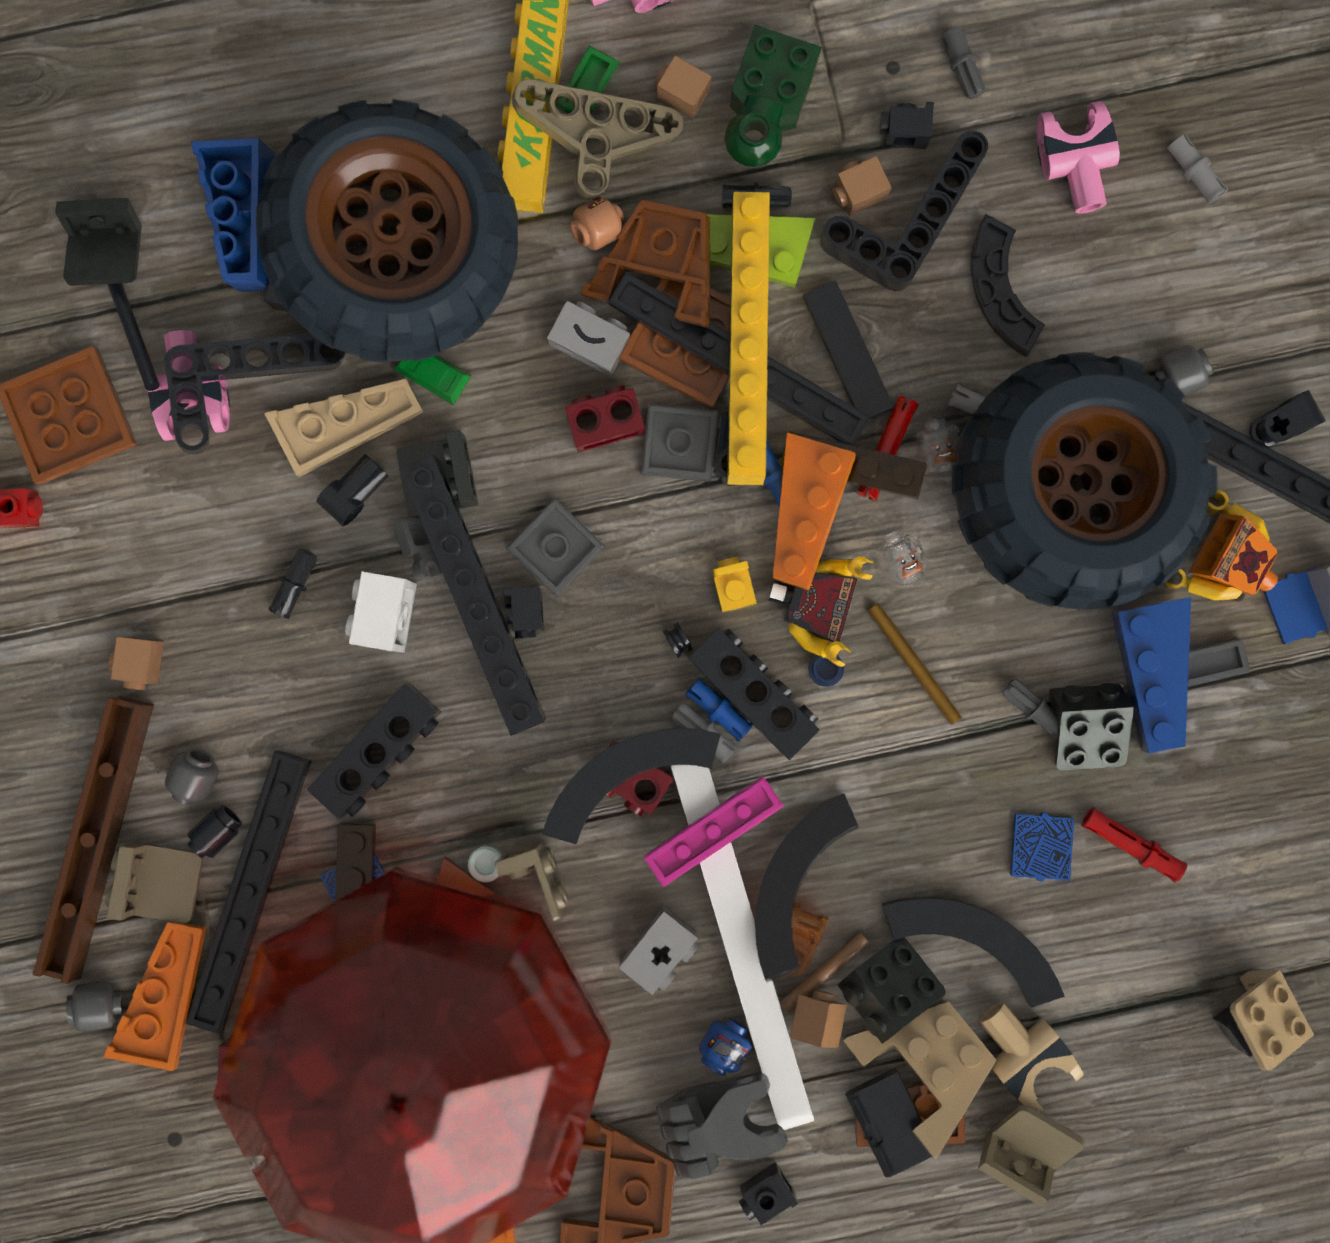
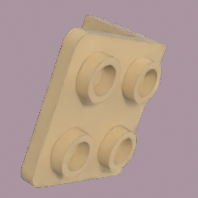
(1270, 1018)

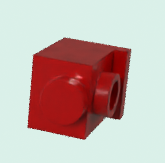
(26, 509)

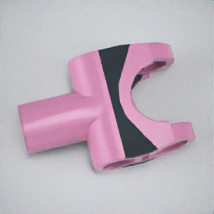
(1079, 155)
(215, 392)

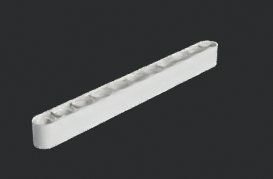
(738, 935)

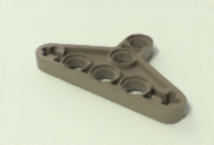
(576, 127)

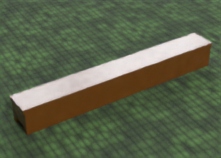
(93, 839)

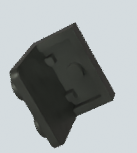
(100, 241)
(1092, 726)
(891, 989)

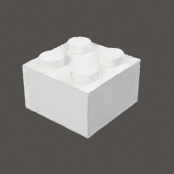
(381, 612)

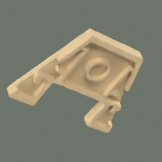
(945, 1059)

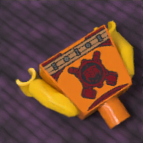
(1233, 556)

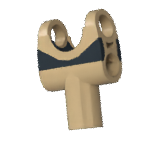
(1025, 1052)

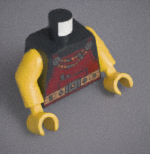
(820, 614)

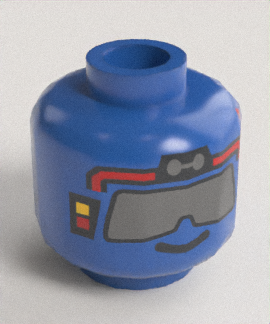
(725, 1046)

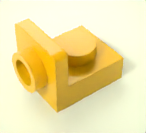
(733, 584)

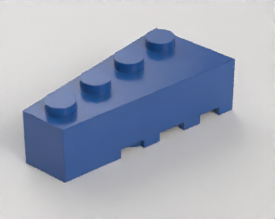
(233, 186)
(1156, 668)

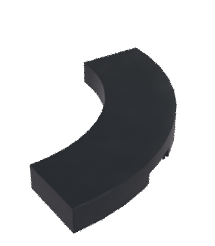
(993, 290)

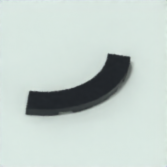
(620, 763)
(784, 880)
(980, 928)

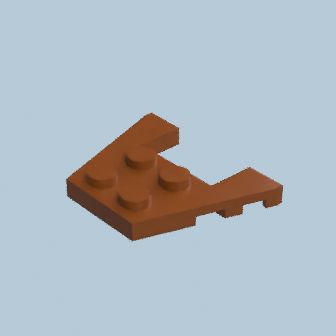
(666, 245)
(634, 1190)

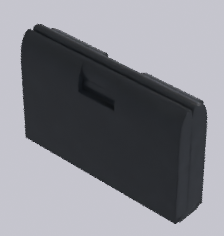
(889, 1121)

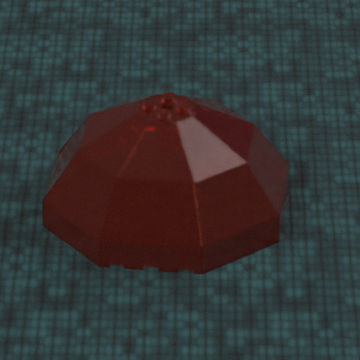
(424, 998)

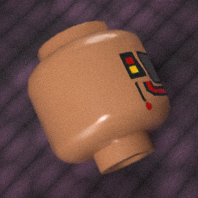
(596, 223)

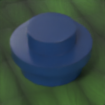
(824, 671)

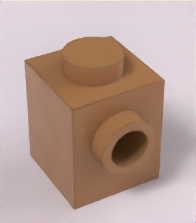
(683, 86)
(861, 185)
(135, 662)
(818, 1019)

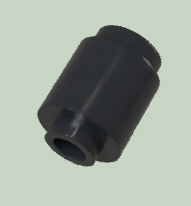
(214, 832)

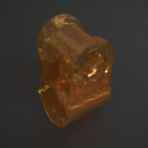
(806, 937)

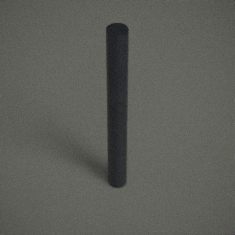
(134, 336)

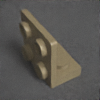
(522, 860)

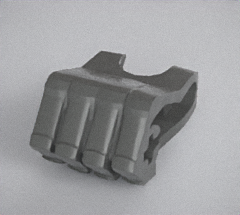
(713, 1124)

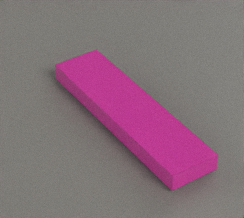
(713, 831)

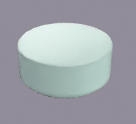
(482, 863)

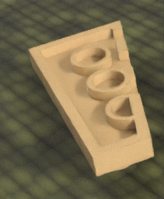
(335, 426)

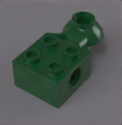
(769, 94)

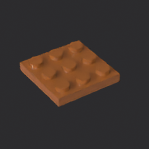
(670, 363)
(66, 415)

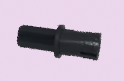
(779, 195)
(293, 582)

